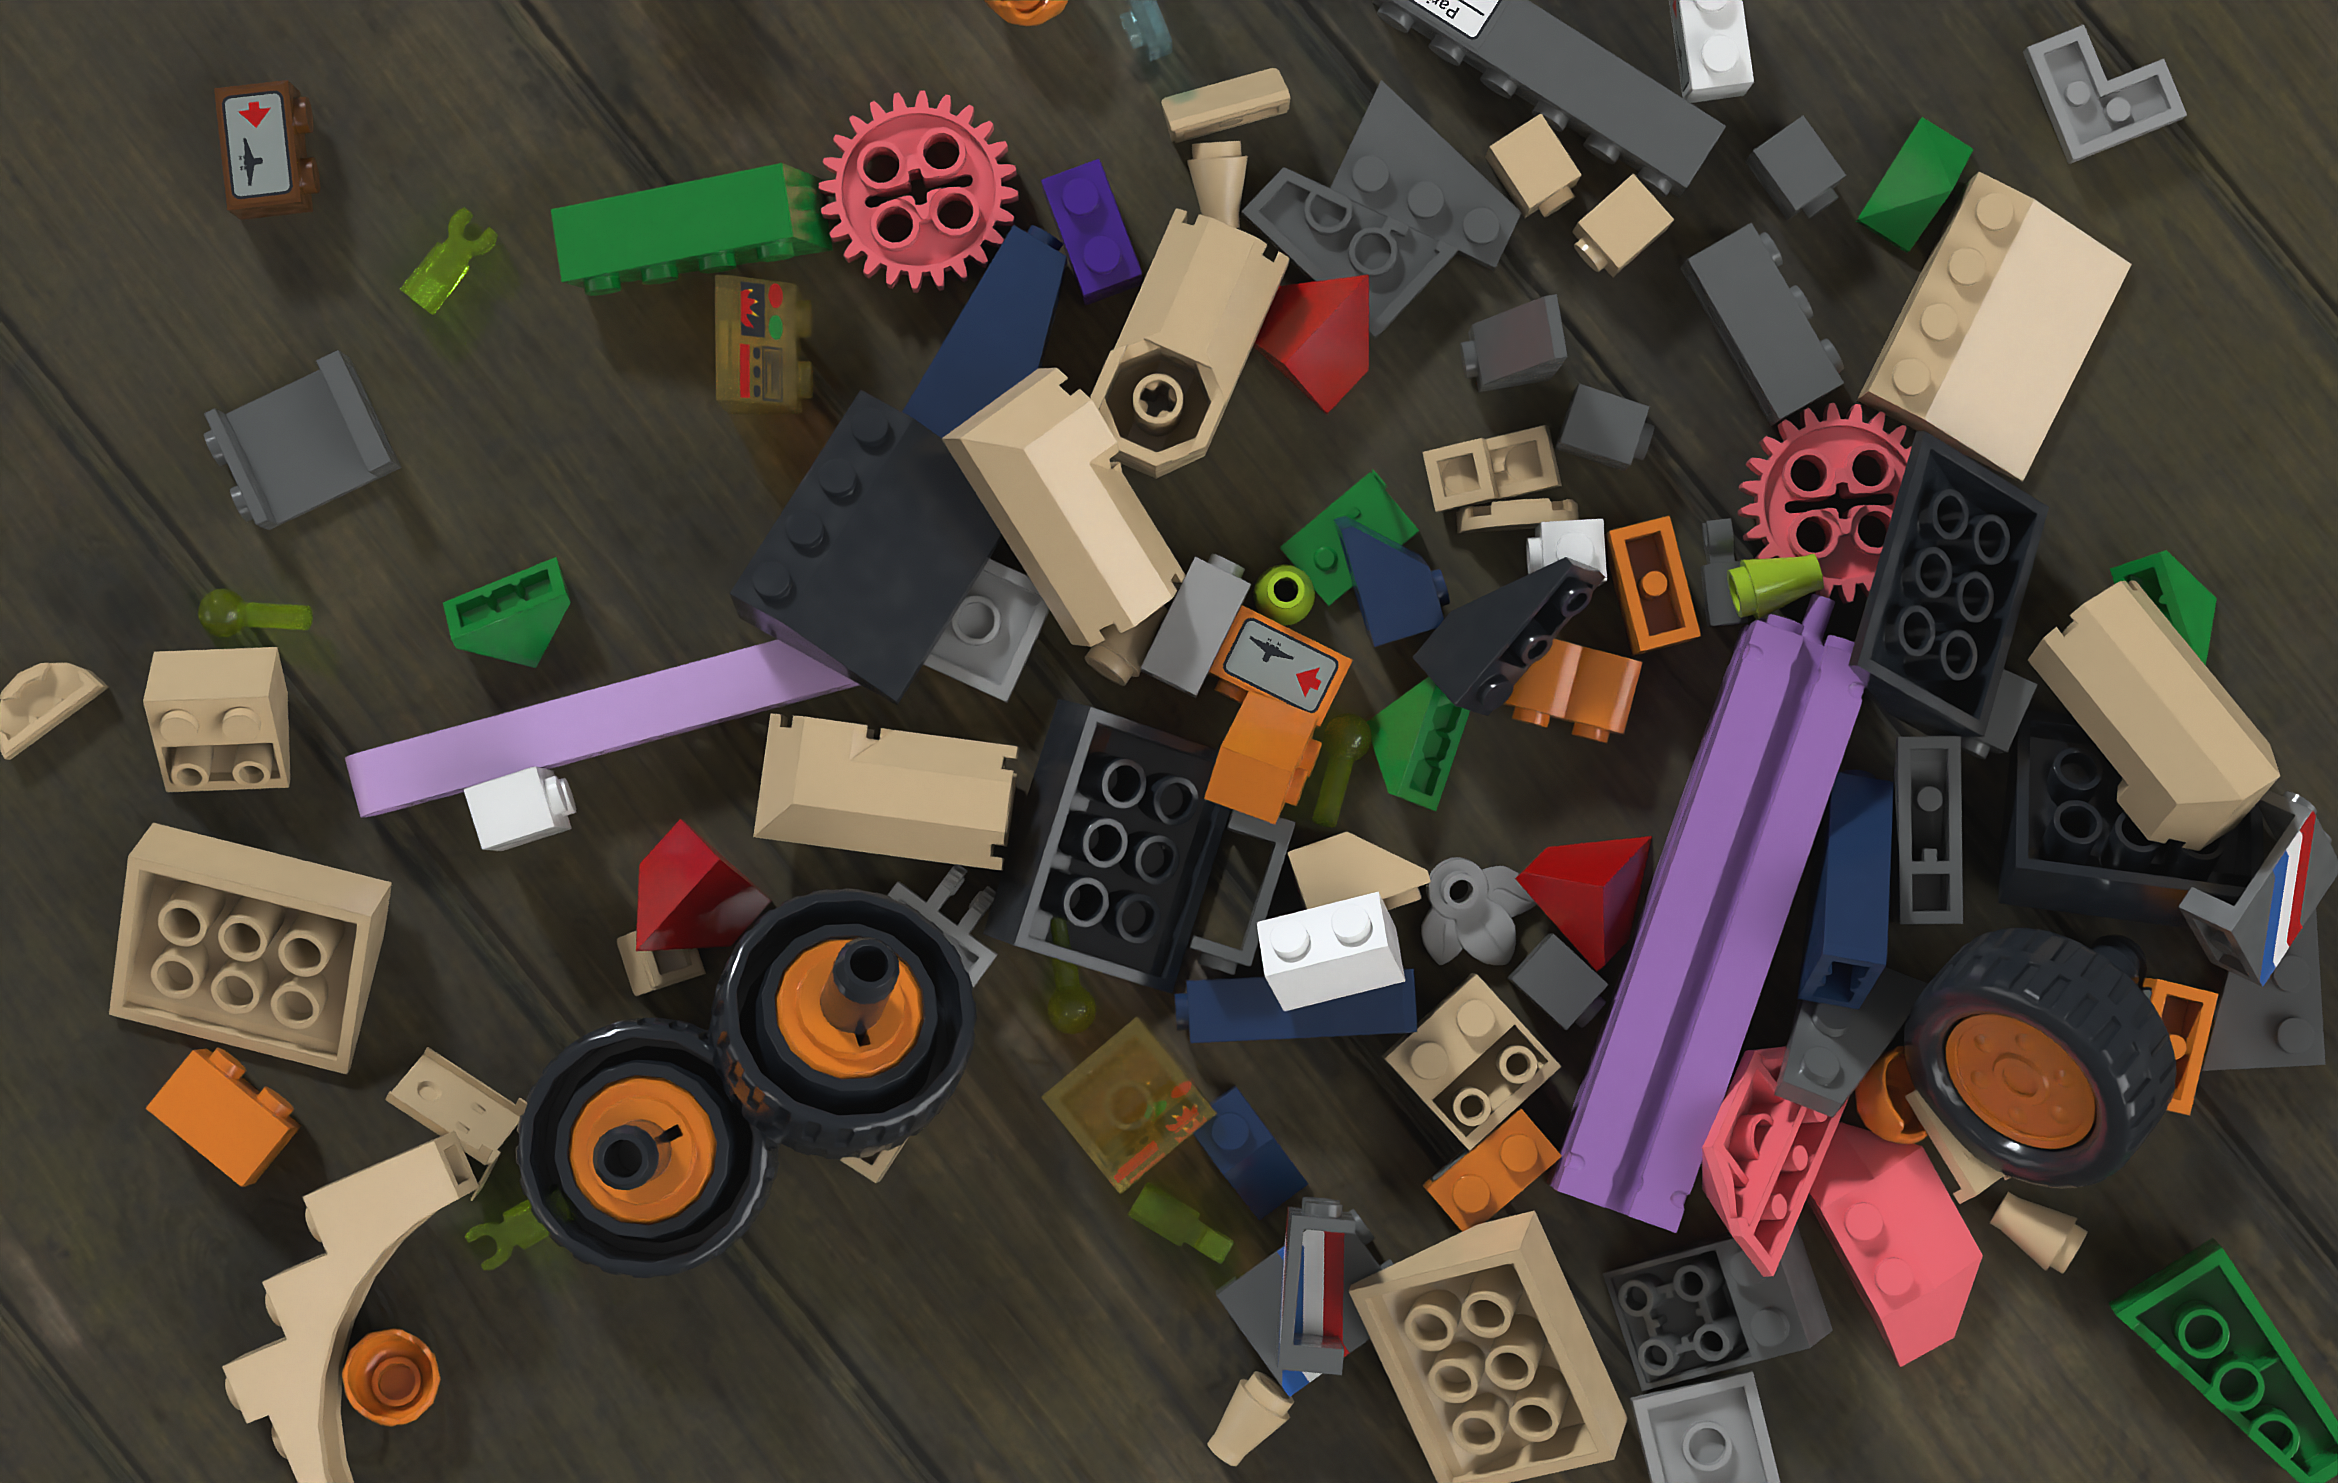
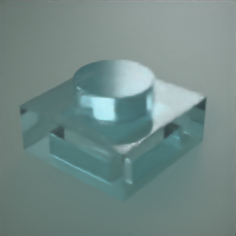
(1147, 28)

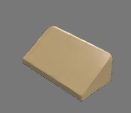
(1225, 105)

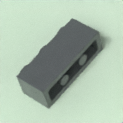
(1763, 323)

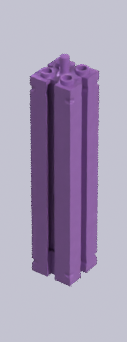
(1711, 919)

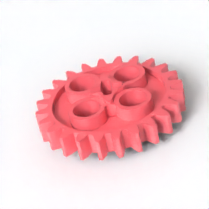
(907, 137)
(1832, 449)

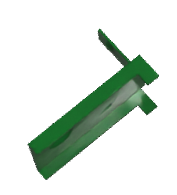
(1318, 547)

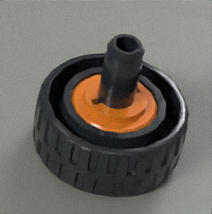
(842, 1023)
(2043, 1054)
(642, 1150)

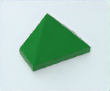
(1915, 185)
(2176, 594)
(512, 615)
(1418, 743)

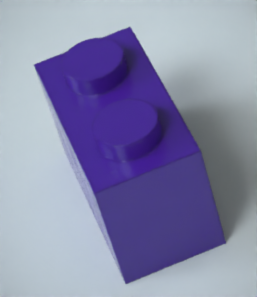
(1092, 231)

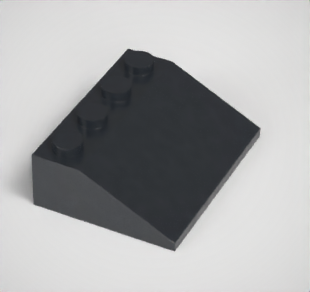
(871, 551)
(1947, 591)
(1111, 847)
(2080, 852)

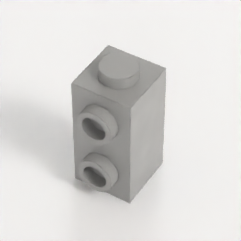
(1197, 624)

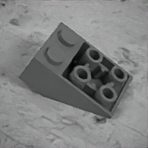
(1713, 1309)

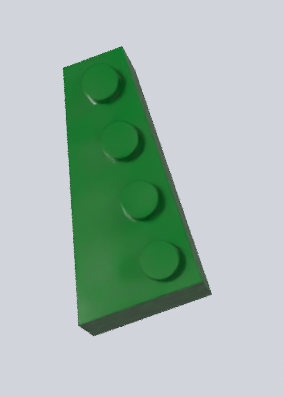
(691, 228)
(2228, 1348)

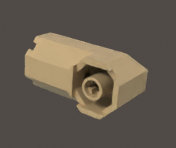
(1185, 343)
(1065, 507)
(2158, 717)
(887, 795)

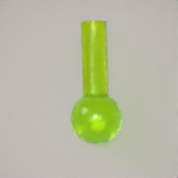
(226, 613)
(1346, 740)
(1070, 1006)

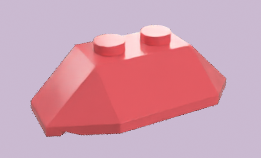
(1763, 1158)
(1896, 1238)

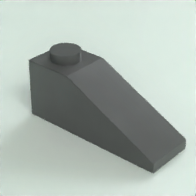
(1516, 346)
(1927, 832)

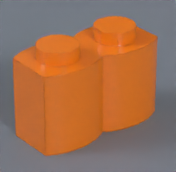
(1577, 687)

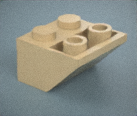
(219, 719)
(1351, 868)
(1471, 1061)

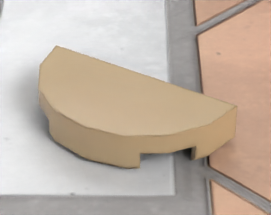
(1514, 515)
(42, 700)

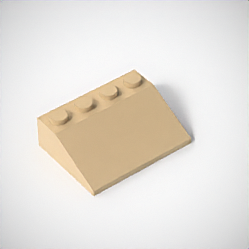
(1995, 327)
(247, 947)
(1492, 1356)

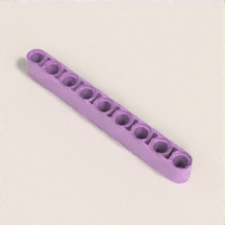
(587, 725)

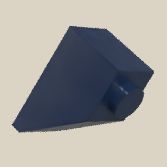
(1391, 584)
(1249, 1154)

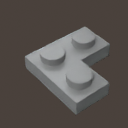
(2096, 112)

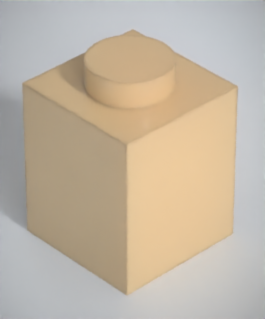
(1534, 168)
(1620, 227)

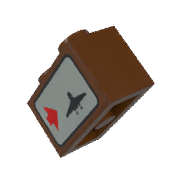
(266, 149)

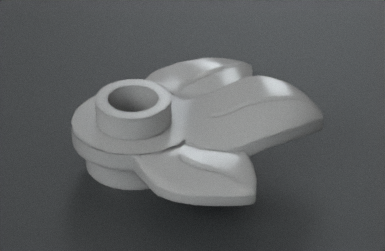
(1479, 919)

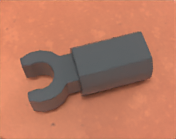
(1719, 553)

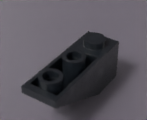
(1496, 638)

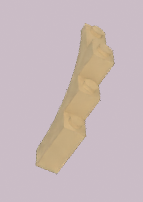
(317, 1301)

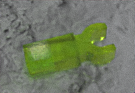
(446, 263)
(1178, 1222)
(518, 1228)

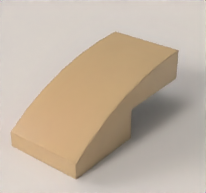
(1492, 469)

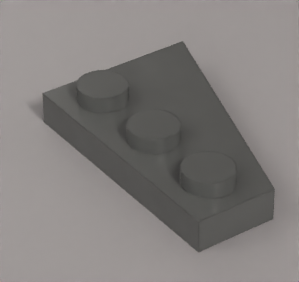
(1420, 179)
(1340, 239)
(2272, 1022)
(1837, 1045)

